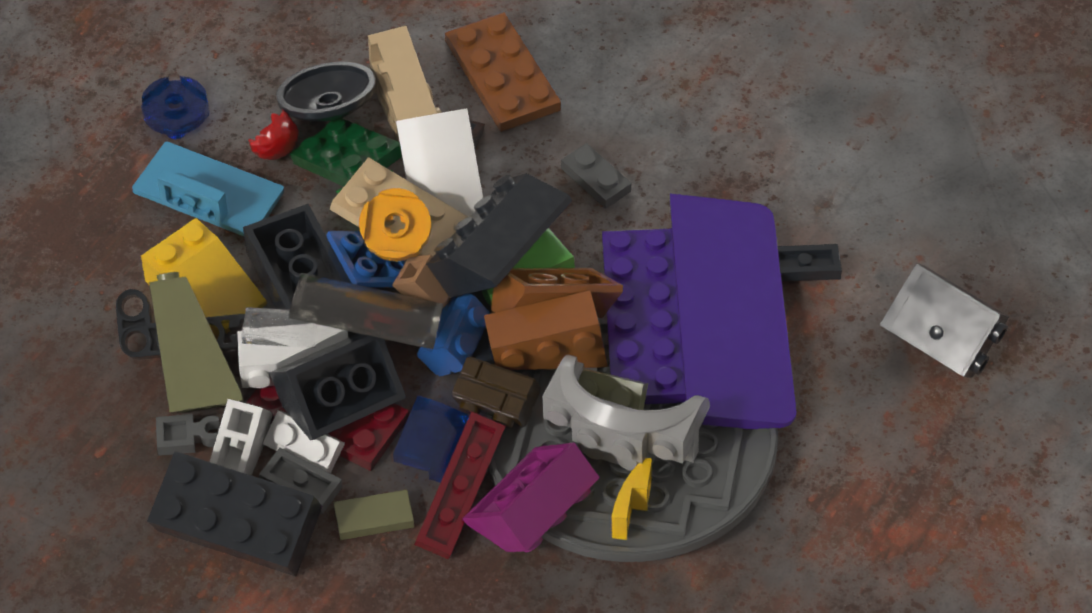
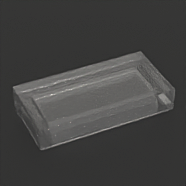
(274, 328)

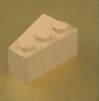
(399, 77)

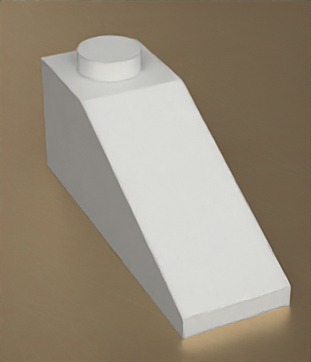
(259, 360)
(241, 436)

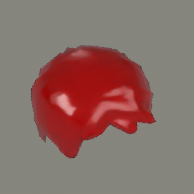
(276, 139)

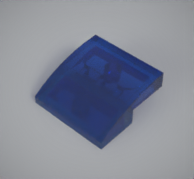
(430, 437)

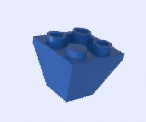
(359, 263)

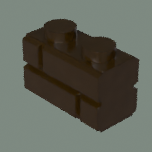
(495, 392)

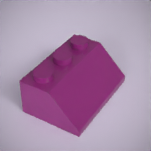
(533, 497)

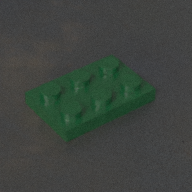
(342, 150)

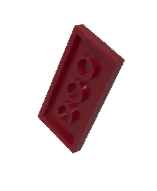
(363, 439)

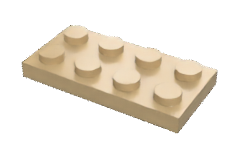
(374, 178)

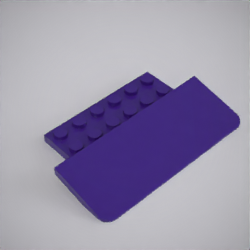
(704, 312)

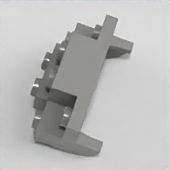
(619, 432)

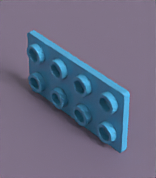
(207, 188)

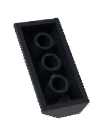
(496, 234)

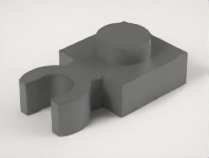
(181, 433)

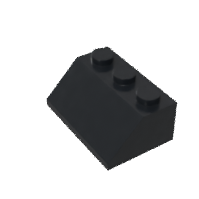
(338, 384)

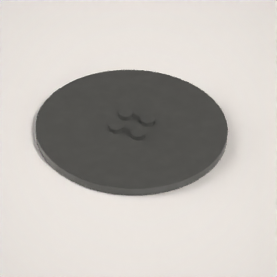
(686, 502)

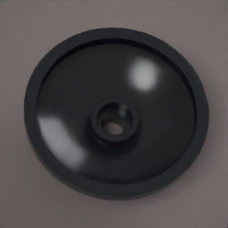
(326, 91)

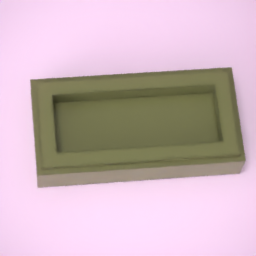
(373, 514)

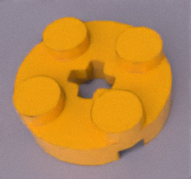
(382, 209)

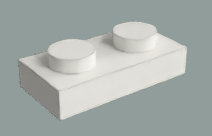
(287, 435)

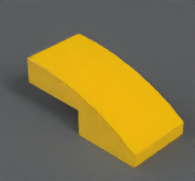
(632, 495)

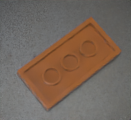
(502, 72)

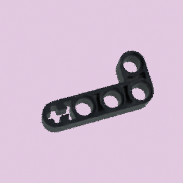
(144, 324)

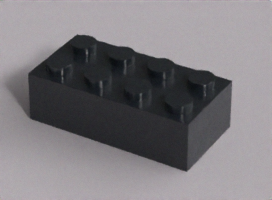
(289, 246)
(235, 513)

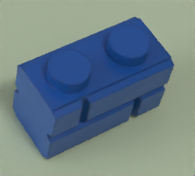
(457, 335)

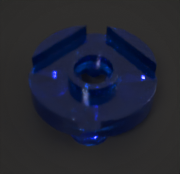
(175, 121)

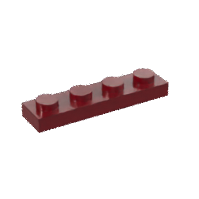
(459, 485)

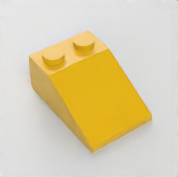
(210, 269)

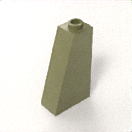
(190, 355)

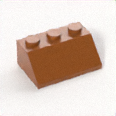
(536, 285)

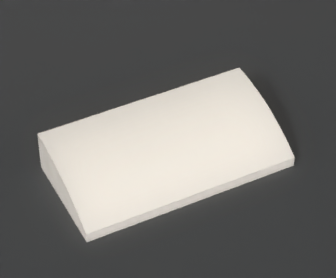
(442, 158)

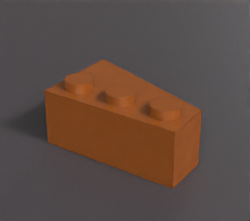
(547, 332)

